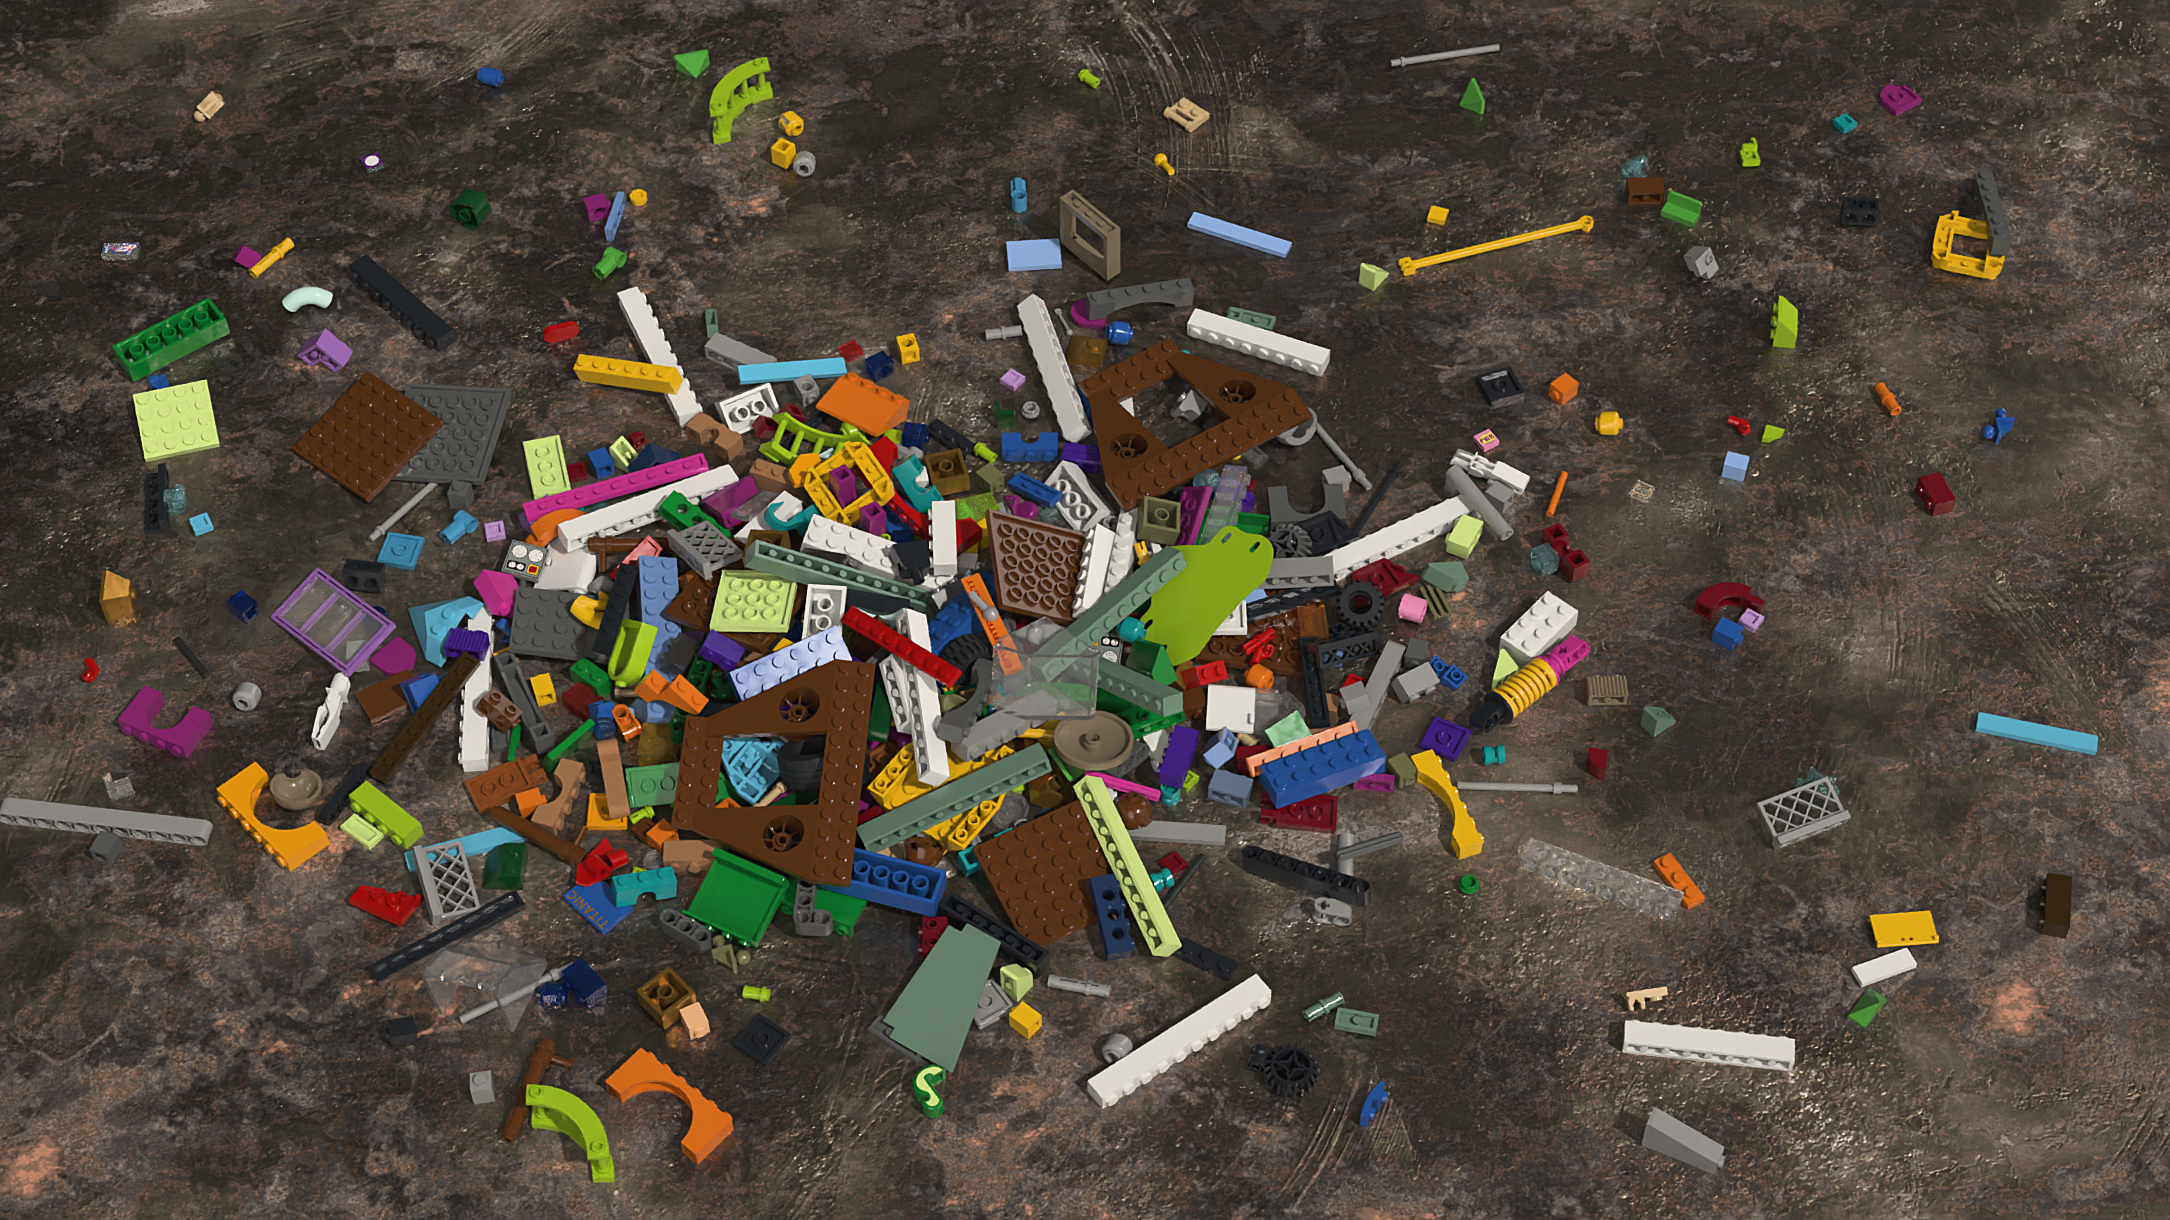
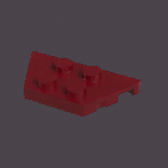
(1385, 576)

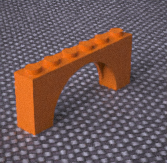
(645, 1073)

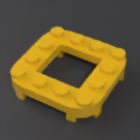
(1947, 261)
(850, 455)

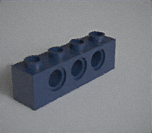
(1112, 947)

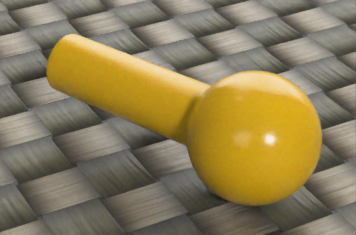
(1161, 160)

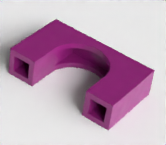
(843, 489)
(179, 739)

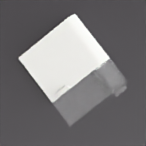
(1241, 708)

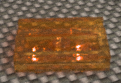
(1312, 621)

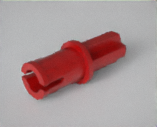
(1258, 640)

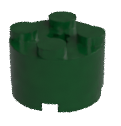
(470, 208)

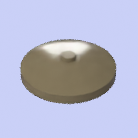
(1094, 742)

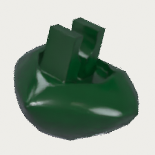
(721, 687)

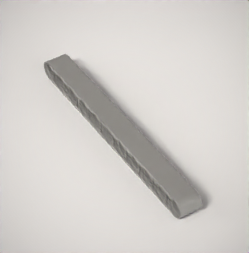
(95, 819)

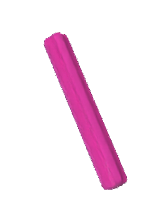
(1125, 786)

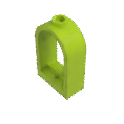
(631, 652)

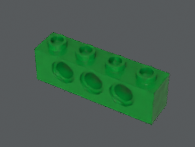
(677, 501)
(1151, 723)

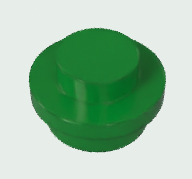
(1469, 884)

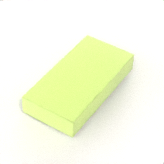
(362, 831)

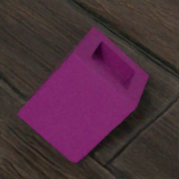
(247, 256)

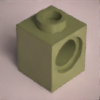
(990, 479)
(1402, 768)

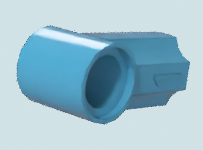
(1018, 195)
(462, 523)

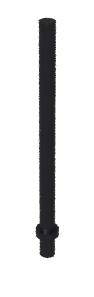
(1393, 472)

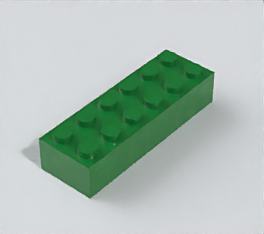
(171, 339)

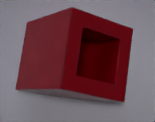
(1597, 762)

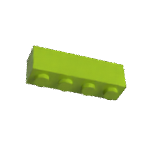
(386, 815)

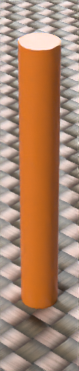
(1556, 494)

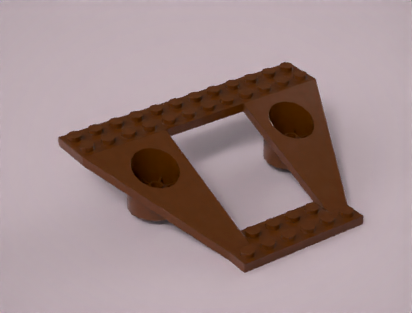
(1243, 426)
(826, 831)

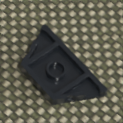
(1327, 533)

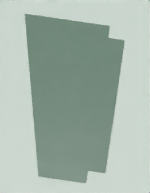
(943, 995)

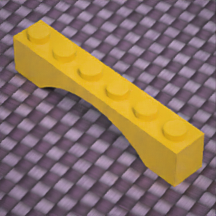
(1465, 838)

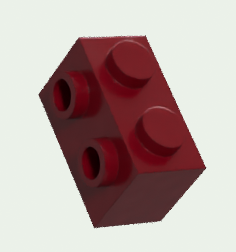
(931, 932)

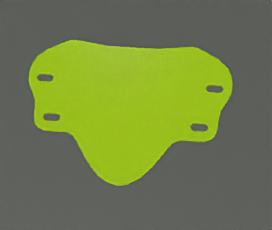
(1206, 591)

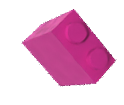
(497, 591)

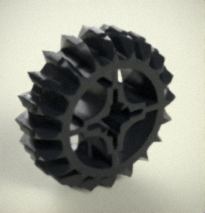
(1301, 1078)

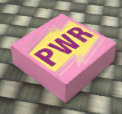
(1486, 440)

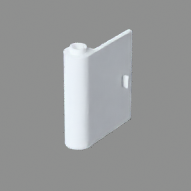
(568, 570)

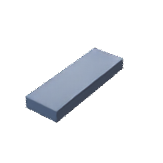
(615, 216)

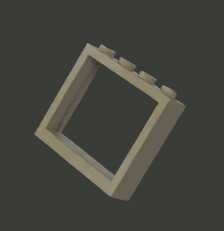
(1073, 206)

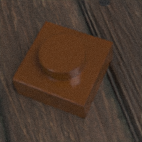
(641, 828)

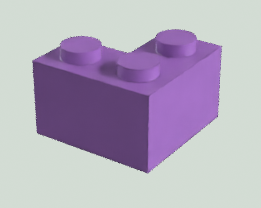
(327, 349)

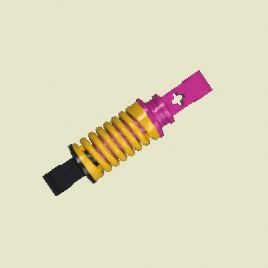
(1528, 684)

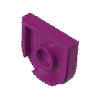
(1898, 99)
(1080, 316)
(394, 657)

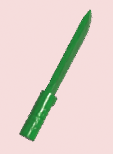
(514, 742)

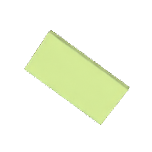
(546, 466)

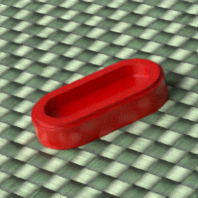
(560, 331)

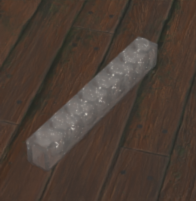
(1611, 877)

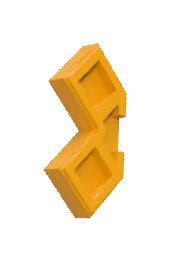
(798, 471)

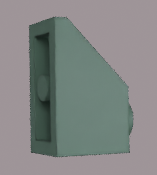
(1446, 575)

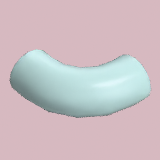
(305, 296)

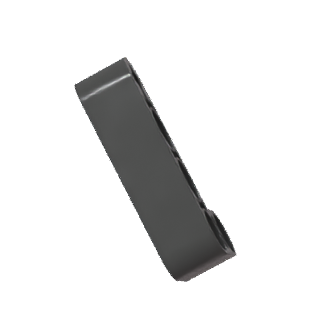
(808, 913)

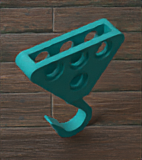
(799, 522)

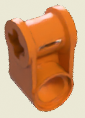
(627, 726)

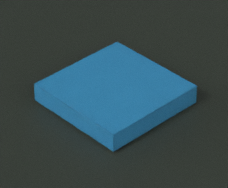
(401, 550)

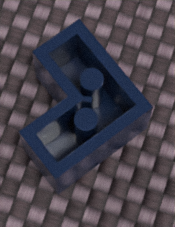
(652, 456)

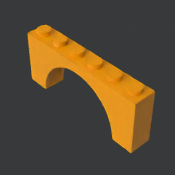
(289, 846)

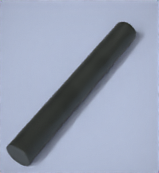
(191, 657)

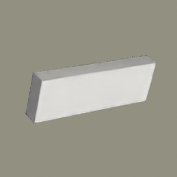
(1884, 967)

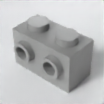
(1415, 682)

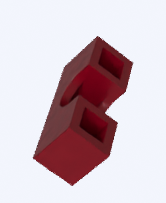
(1572, 563)

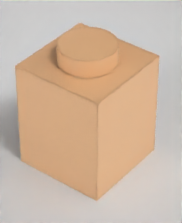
(694, 1021)

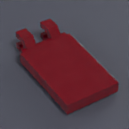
(1310, 814)

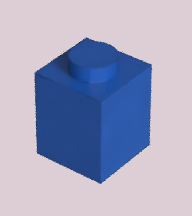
(601, 463)
(1728, 634)

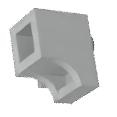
(1701, 261)
(1189, 406)

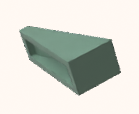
(711, 322)

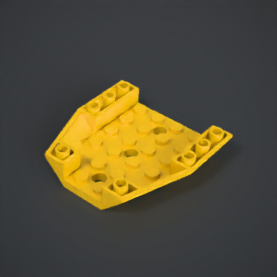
(900, 785)

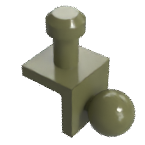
(726, 956)

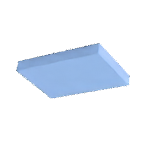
(1033, 254)

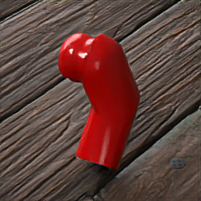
(1741, 424)
(1261, 653)
(92, 672)

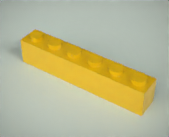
(628, 374)

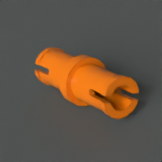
(1887, 399)

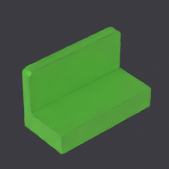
(1681, 209)
(1070, 772)

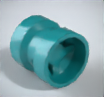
(1493, 754)
(1169, 795)
(1162, 879)

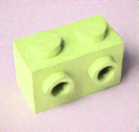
(1464, 536)

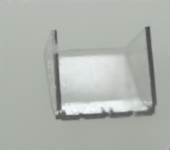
(1044, 674)
(499, 971)

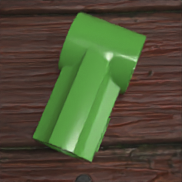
(611, 259)

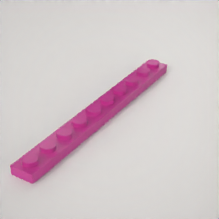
(616, 486)

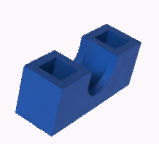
(1017, 451)

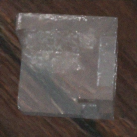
(119, 788)

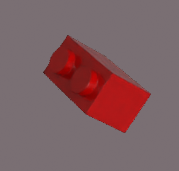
(1204, 674)

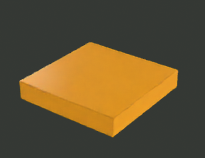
(599, 816)

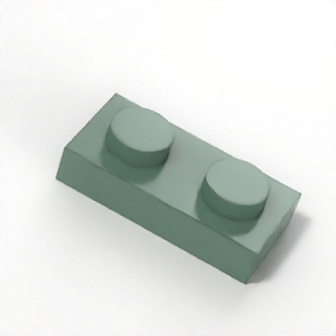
(1356, 1021)

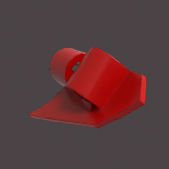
(600, 864)

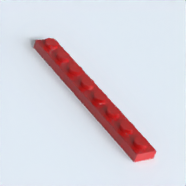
(901, 647)

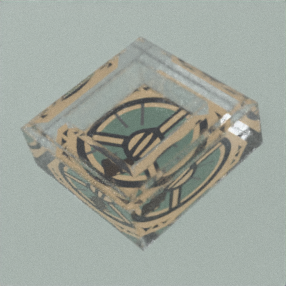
(1642, 491)

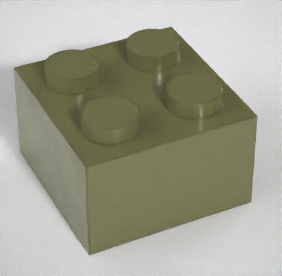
(1158, 520)

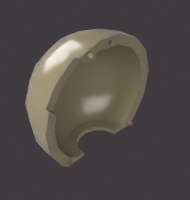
(296, 792)

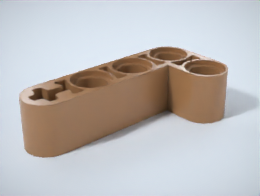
(613, 778)

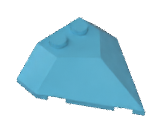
(434, 622)
(751, 765)

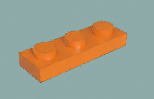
(1678, 879)

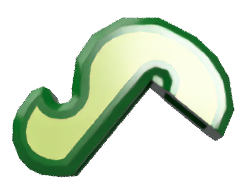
(926, 1093)

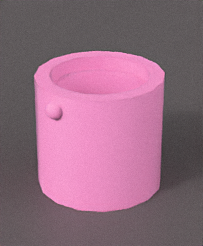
(1412, 608)

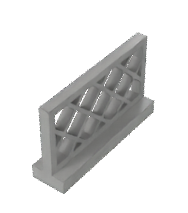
(692, 554)
(1807, 829)
(428, 885)

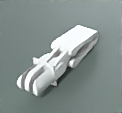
(1498, 472)
(328, 715)

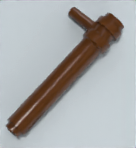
(610, 544)
(564, 849)
(539, 1062)

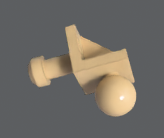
(208, 107)

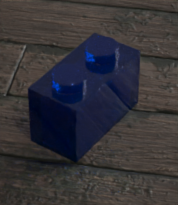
(584, 983)

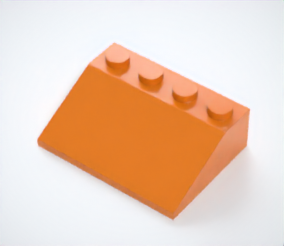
(864, 404)

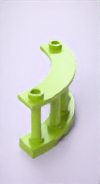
(727, 106)
(786, 421)
(569, 1114)

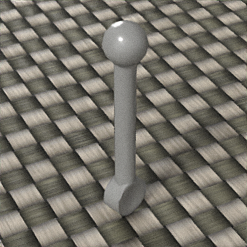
(1058, 312)

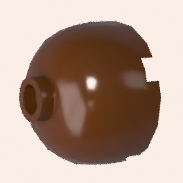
(1134, 810)
(923, 851)

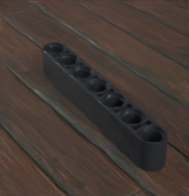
(1306, 876)

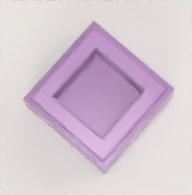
(1012, 379)
(495, 531)
(1750, 620)

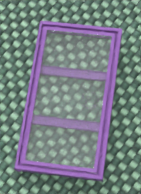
(333, 622)

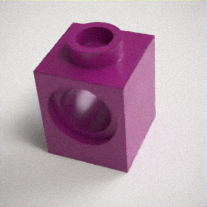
(597, 207)

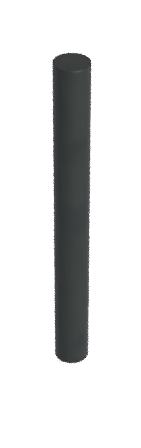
(1183, 881)

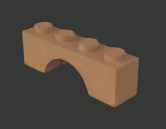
(569, 777)

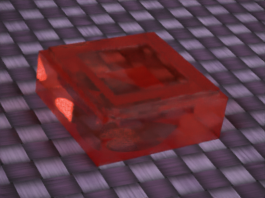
(851, 350)

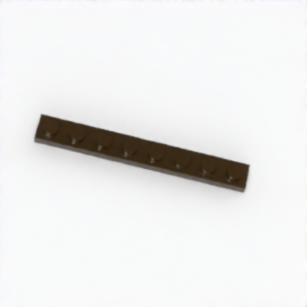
(424, 718)

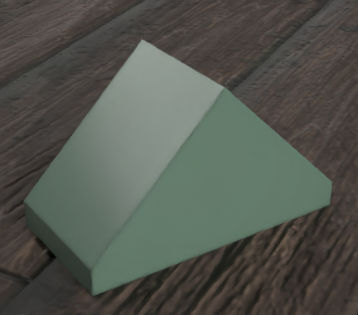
(1656, 720)

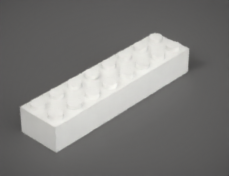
(863, 546)

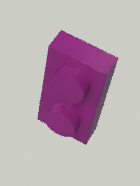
(1375, 782)

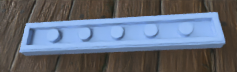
(1239, 234)

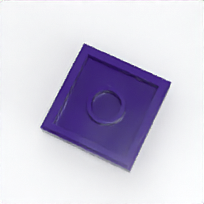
(1445, 739)

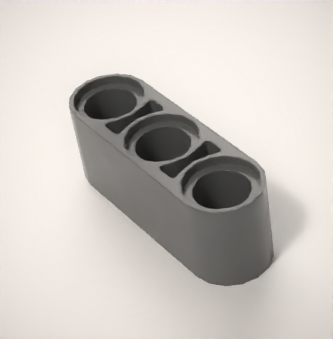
(1139, 754)
(690, 938)

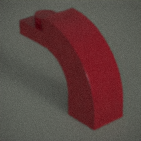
(1727, 595)

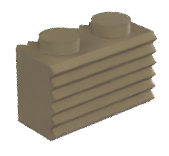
(1606, 690)

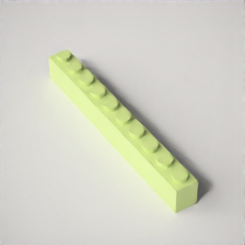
(1127, 866)

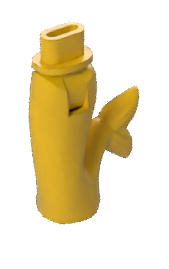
(586, 609)

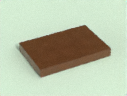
(384, 697)

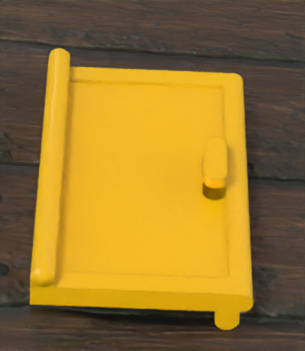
(1891, 928)

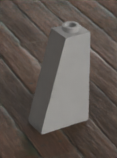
(1682, 1142)

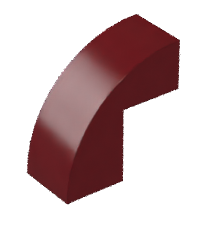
(766, 427)

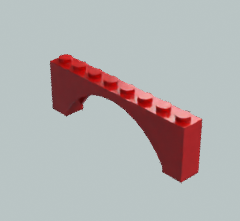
(967, 530)

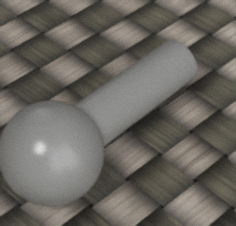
(989, 612)

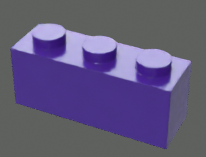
(1178, 756)

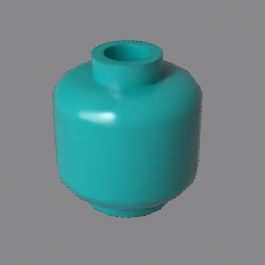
(1130, 629)

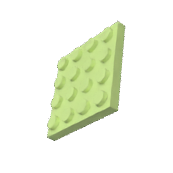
(176, 420)
(753, 602)

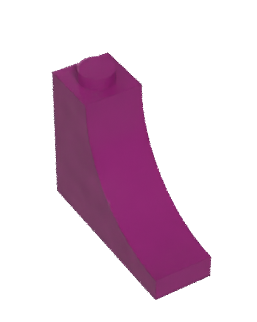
(726, 500)

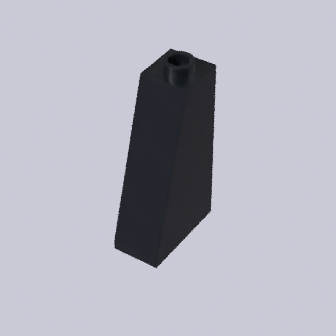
(875, 603)

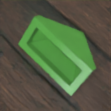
(692, 63)
(1473, 98)
(1867, 1008)

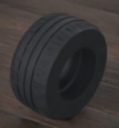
(802, 763)

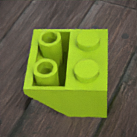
(1784, 324)

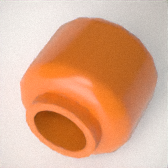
(1259, 677)

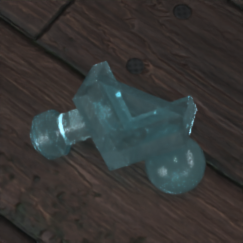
(1813, 776)

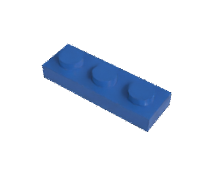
(1035, 490)

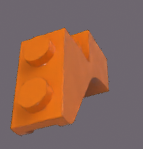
(676, 692)

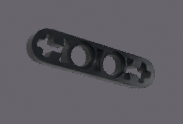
(341, 799)

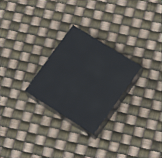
(1500, 386)
(762, 1040)

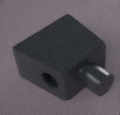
(911, 560)

